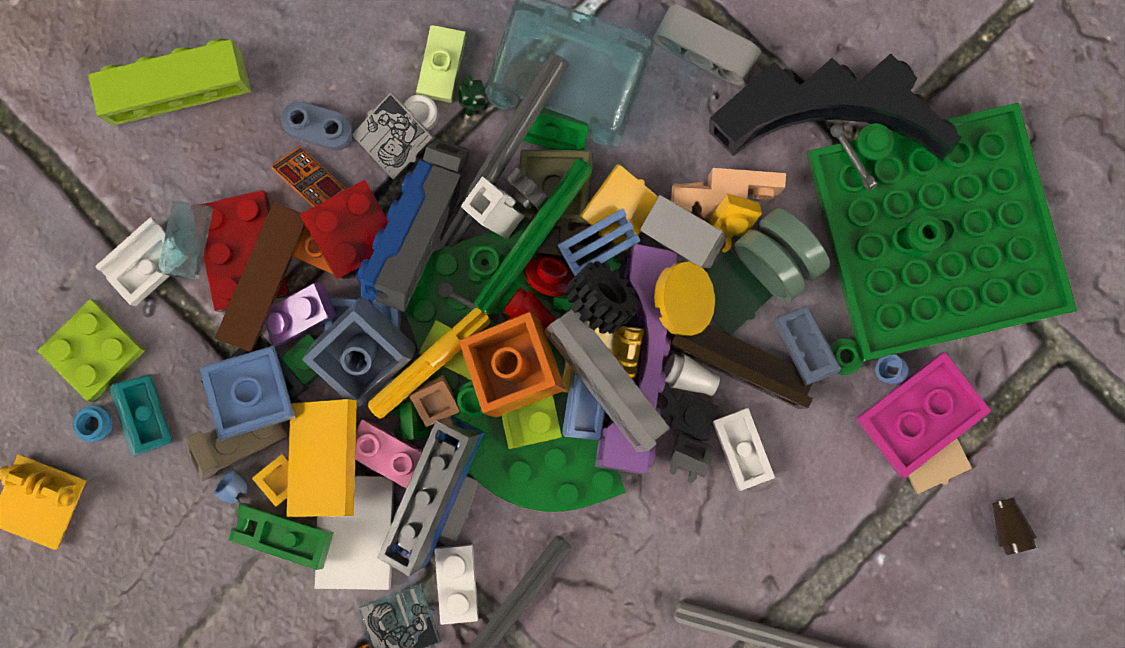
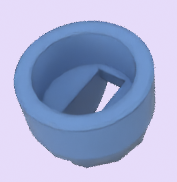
(894, 362)
(230, 487)

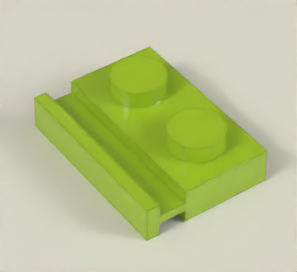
(532, 424)

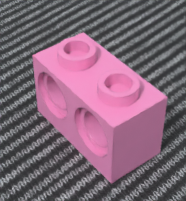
(386, 452)

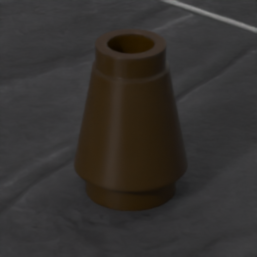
(1012, 527)

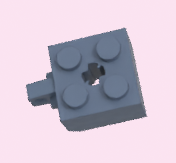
(354, 374)

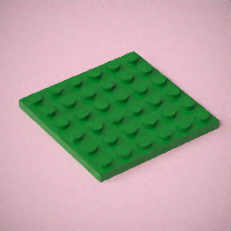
(998, 247)

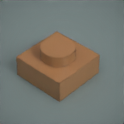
(434, 401)

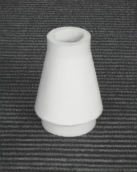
(689, 375)

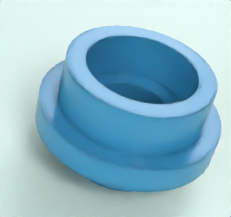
(82, 421)

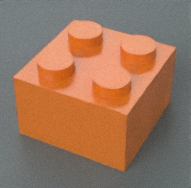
(511, 365)

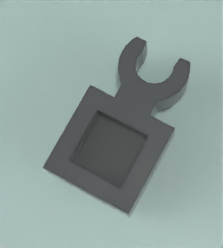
(526, 191)

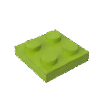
(91, 350)

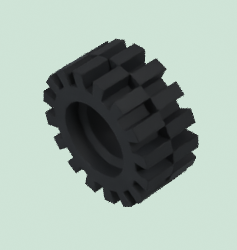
(602, 297)

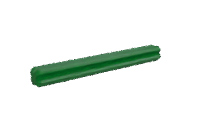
(533, 237)

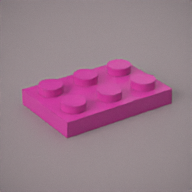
(923, 415)

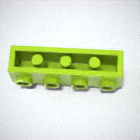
(169, 82)

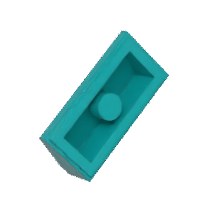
(140, 415)

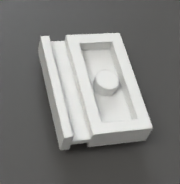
(135, 263)

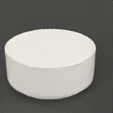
(423, 109)

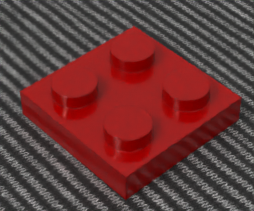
(346, 227)

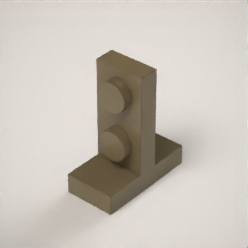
(211, 454)

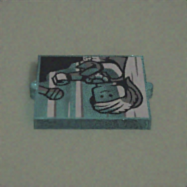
(400, 620)

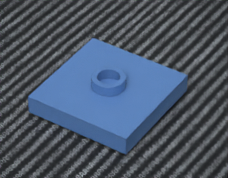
(247, 393)

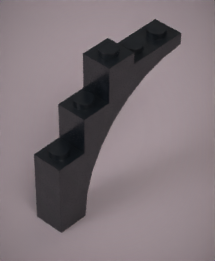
(833, 93)

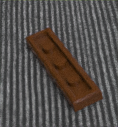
(261, 278)

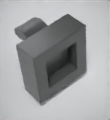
(446, 155)
(691, 456)

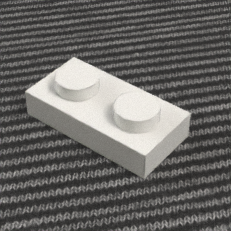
(743, 449)
(456, 584)

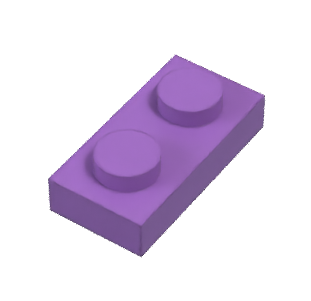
(299, 314)

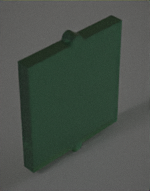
(736, 293)

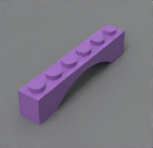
(642, 271)

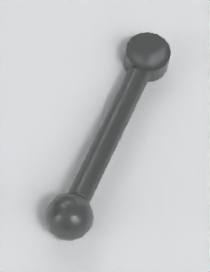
(868, 181)
(447, 291)

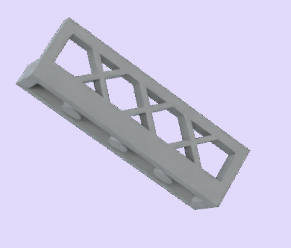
(607, 381)

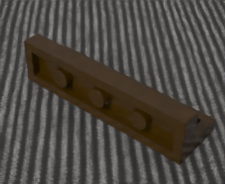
(745, 365)

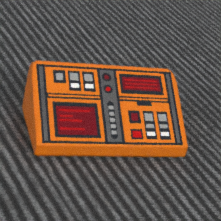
(307, 177)

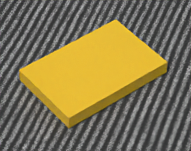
(322, 459)

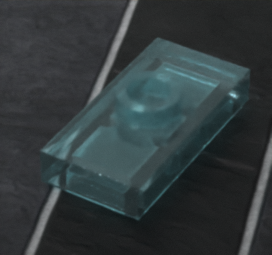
(185, 240)

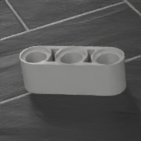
(707, 45)

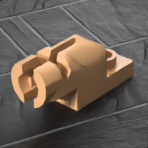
(723, 181)

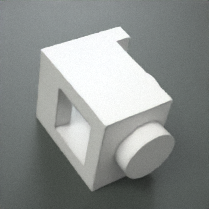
(493, 208)

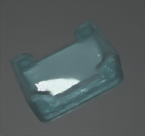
(602, 73)

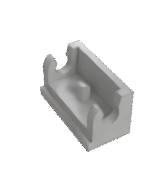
(683, 232)

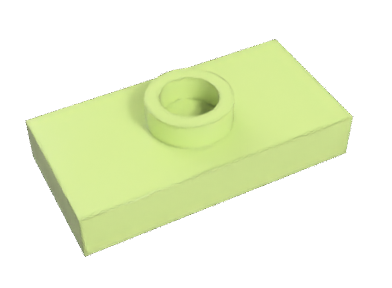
(441, 63)

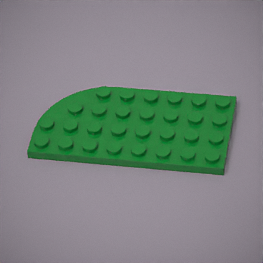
(537, 476)

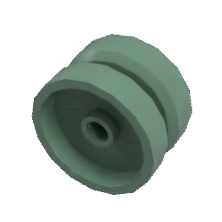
(782, 254)

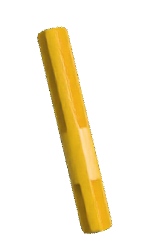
(427, 363)

